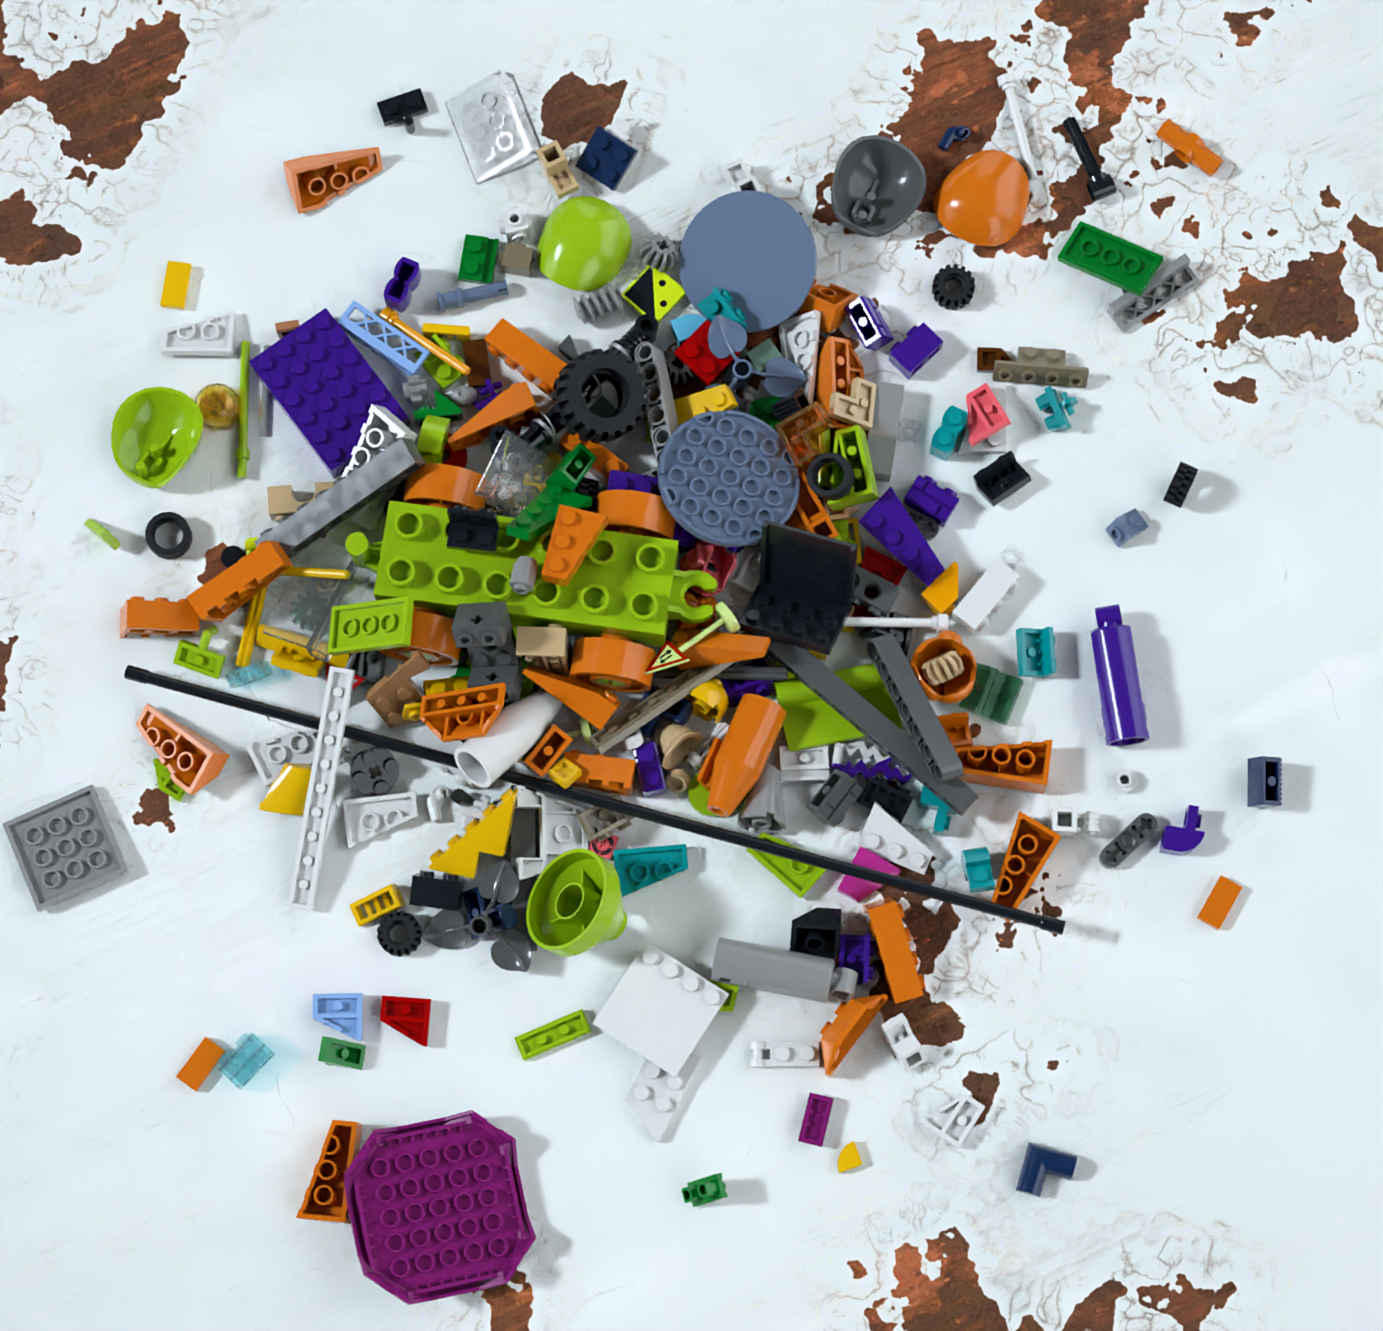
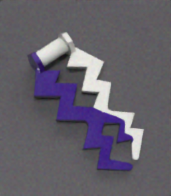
(880, 766)

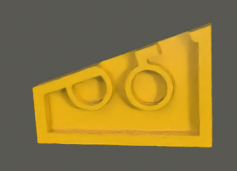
(713, 399)

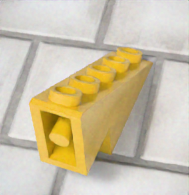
(485, 835)

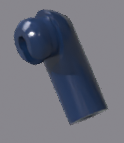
(952, 135)

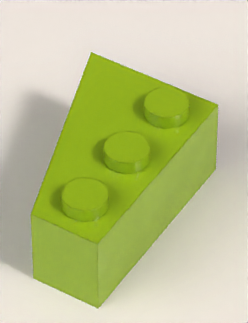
(853, 446)

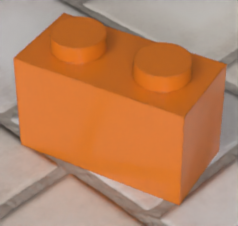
(546, 751)

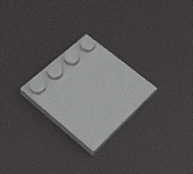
(65, 848)

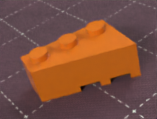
(571, 539)
(158, 617)
(603, 772)

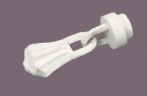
(697, 761)

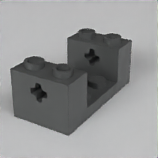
(480, 628)

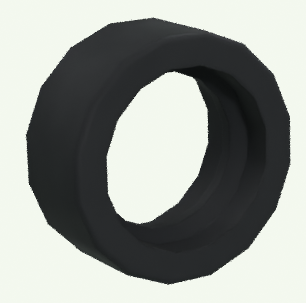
(817, 463)
(155, 523)

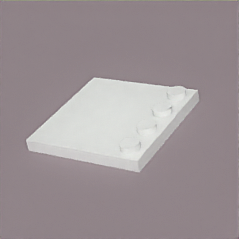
(660, 1009)

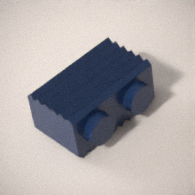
(1264, 782)

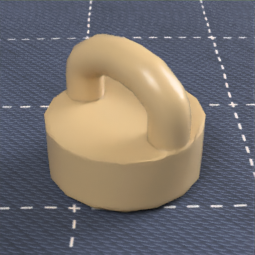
(677, 780)

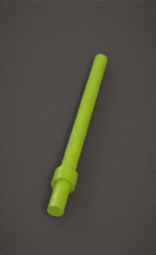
(242, 454)

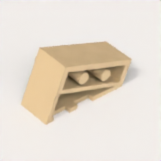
(546, 646)

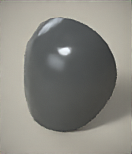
(876, 185)

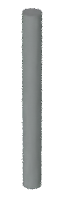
(265, 409)

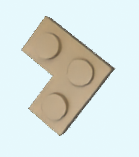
(857, 408)

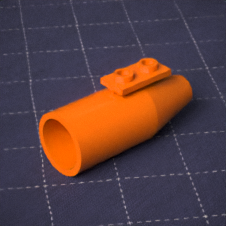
(740, 758)

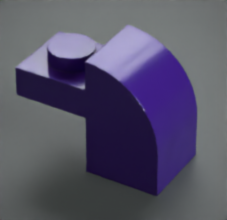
(1183, 840)

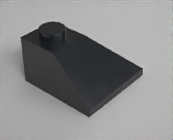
(817, 933)

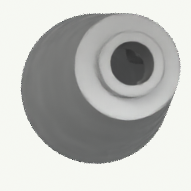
(764, 804)

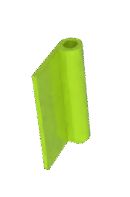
(815, 724)

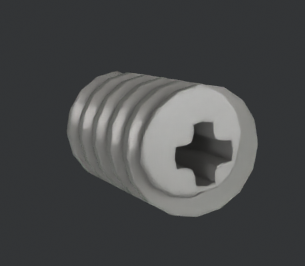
(599, 304)

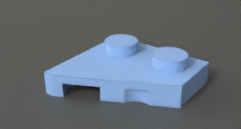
(340, 1012)

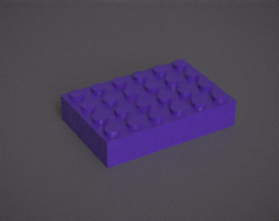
(324, 388)

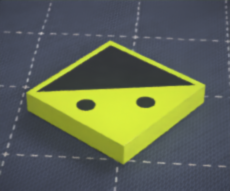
(653, 293)

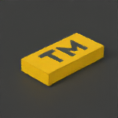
(449, 332)

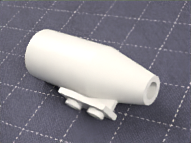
(509, 738)

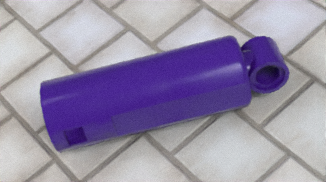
(1118, 679)

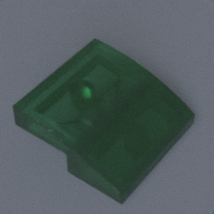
(992, 694)

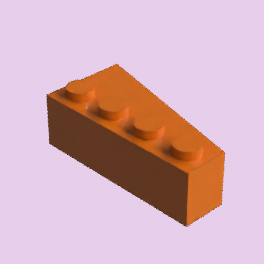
(524, 356)
(1007, 766)
(1024, 859)
(894, 949)

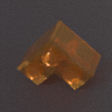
(799, 433)

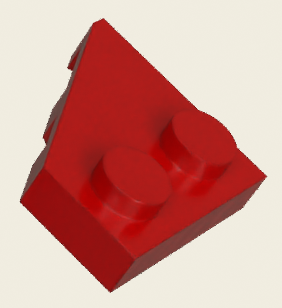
(407, 1016)

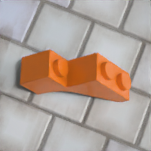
(813, 512)

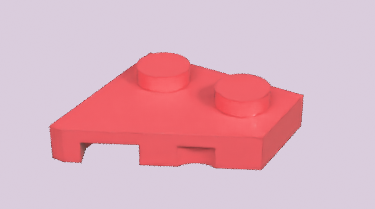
(984, 414)

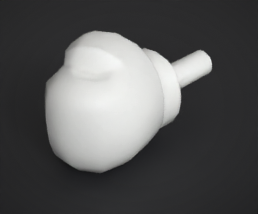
(622, 129)

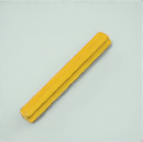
(250, 629)

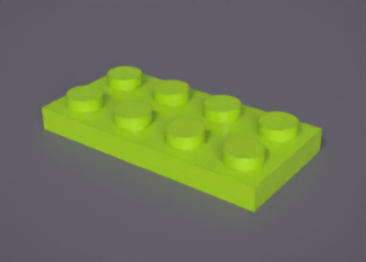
(371, 626)

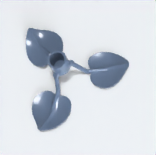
(728, 337)

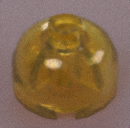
(218, 406)

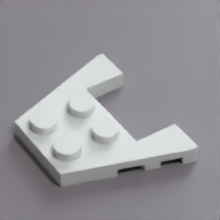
(557, 829)

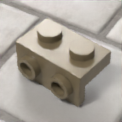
(599, 821)

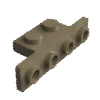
(1040, 367)

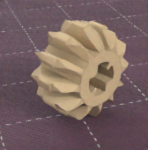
(942, 668)

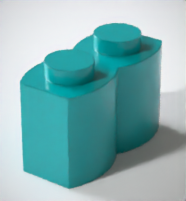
(945, 436)

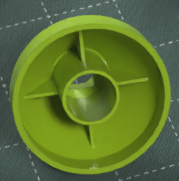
(576, 904)

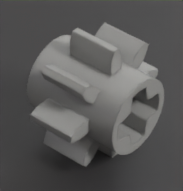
(415, 389)

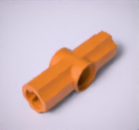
(1189, 147)

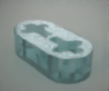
(249, 674)

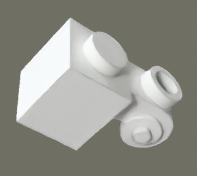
(1067, 822)

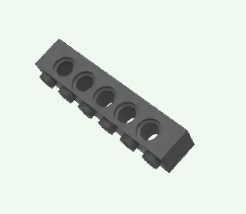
(886, 592)

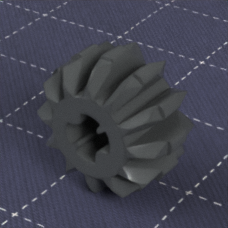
(673, 370)

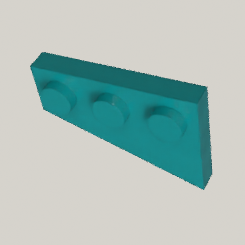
(648, 865)

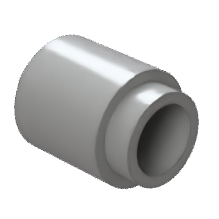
(523, 575)

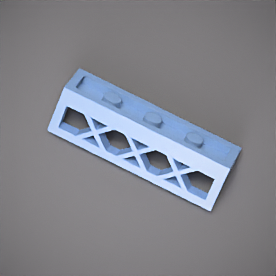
(377, 346)

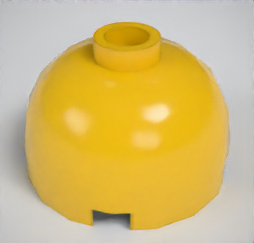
(709, 700)

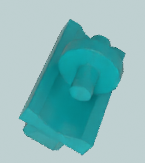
(1059, 418)

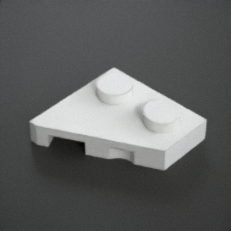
(954, 1119)

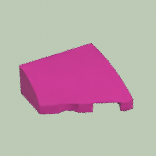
(859, 889)

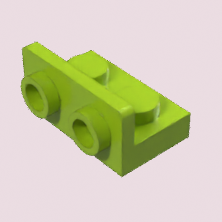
(439, 370)

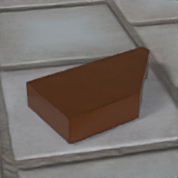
(987, 357)

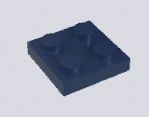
(606, 158)

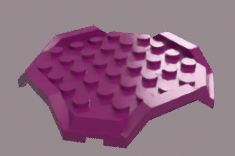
(438, 1208)

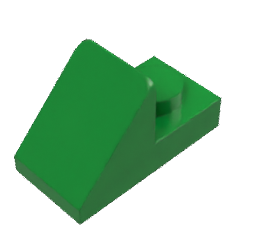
(444, 409)
(341, 1053)

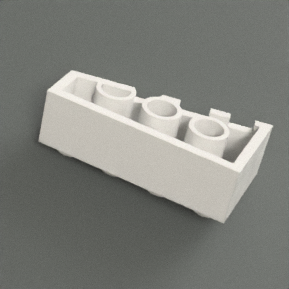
(376, 435)

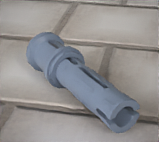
(461, 297)

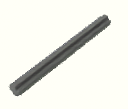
(734, 672)

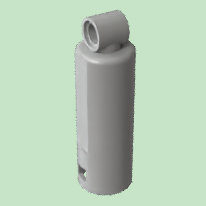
(781, 971)

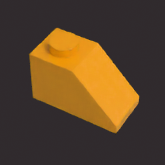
(943, 592)

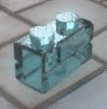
(245, 1060)

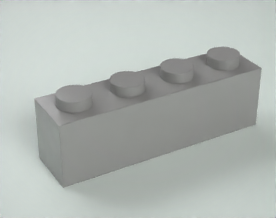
(884, 429)

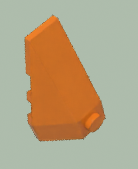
(322, 177)
(830, 302)
(719, 648)

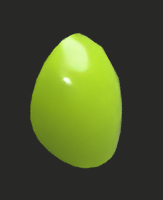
(583, 243)
(156, 435)

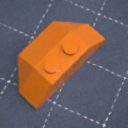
(835, 372)
(463, 712)
(847, 1028)

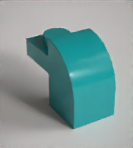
(931, 801)
(977, 869)

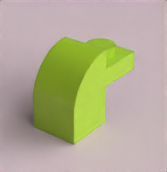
(433, 438)

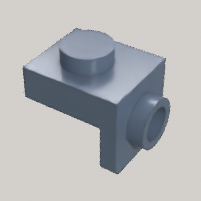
(1126, 527)

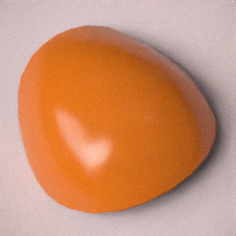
(984, 198)

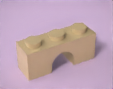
(282, 501)

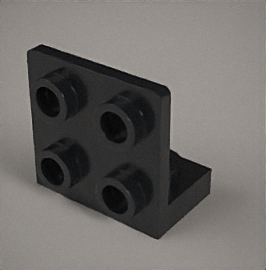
(473, 529)

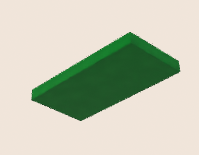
(1110, 258)

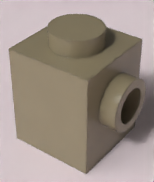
(517, 259)

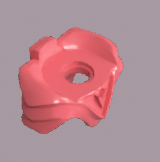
(700, 557)

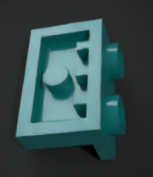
(720, 304)

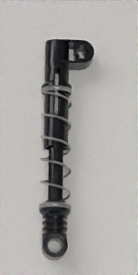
(544, 430)

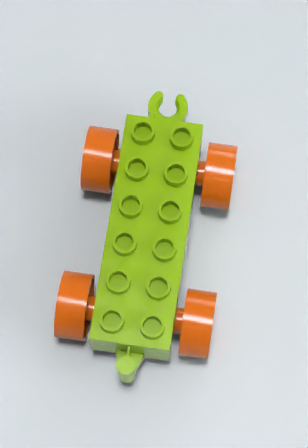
(614, 599)

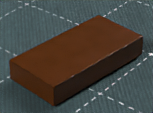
(477, 359)

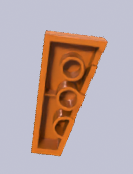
(240, 582)
(326, 1193)

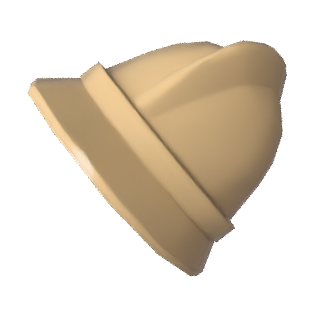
(676, 743)

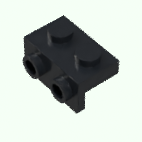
(1001, 478)
(892, 800)

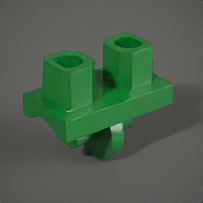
(705, 1190)

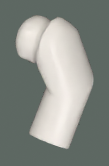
(435, 801)

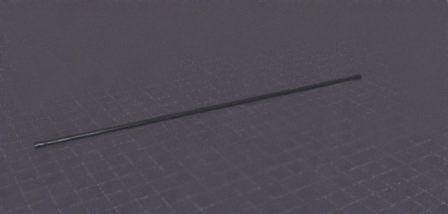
(1043, 922)

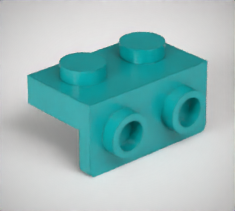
(1036, 652)

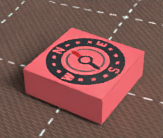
(605, 847)

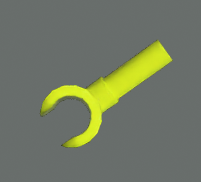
(250, 545)

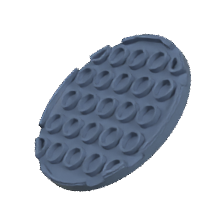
(754, 251)
(727, 477)

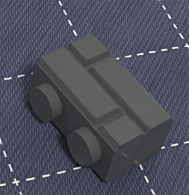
(835, 798)

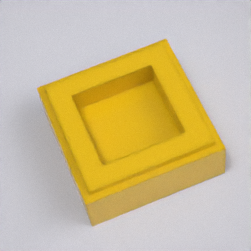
(564, 773)

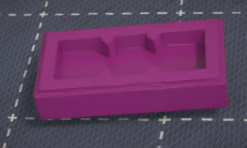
(815, 1119)

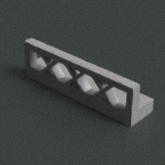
(1159, 279)

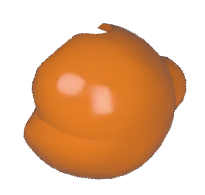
(955, 688)

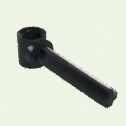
(1099, 183)

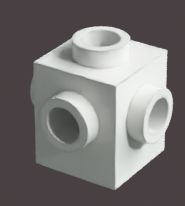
(515, 224)

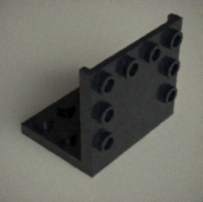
(801, 588)

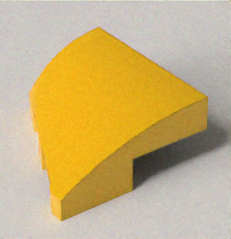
(289, 791)

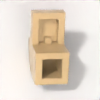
(556, 169)

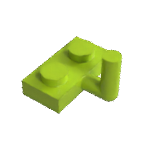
(199, 657)

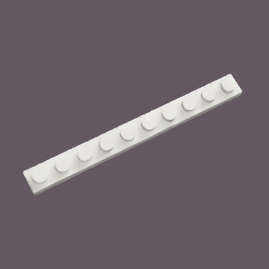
(321, 788)

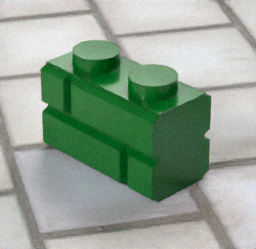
(572, 468)

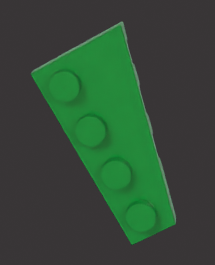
(543, 511)

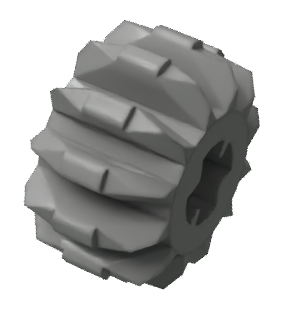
(659, 252)

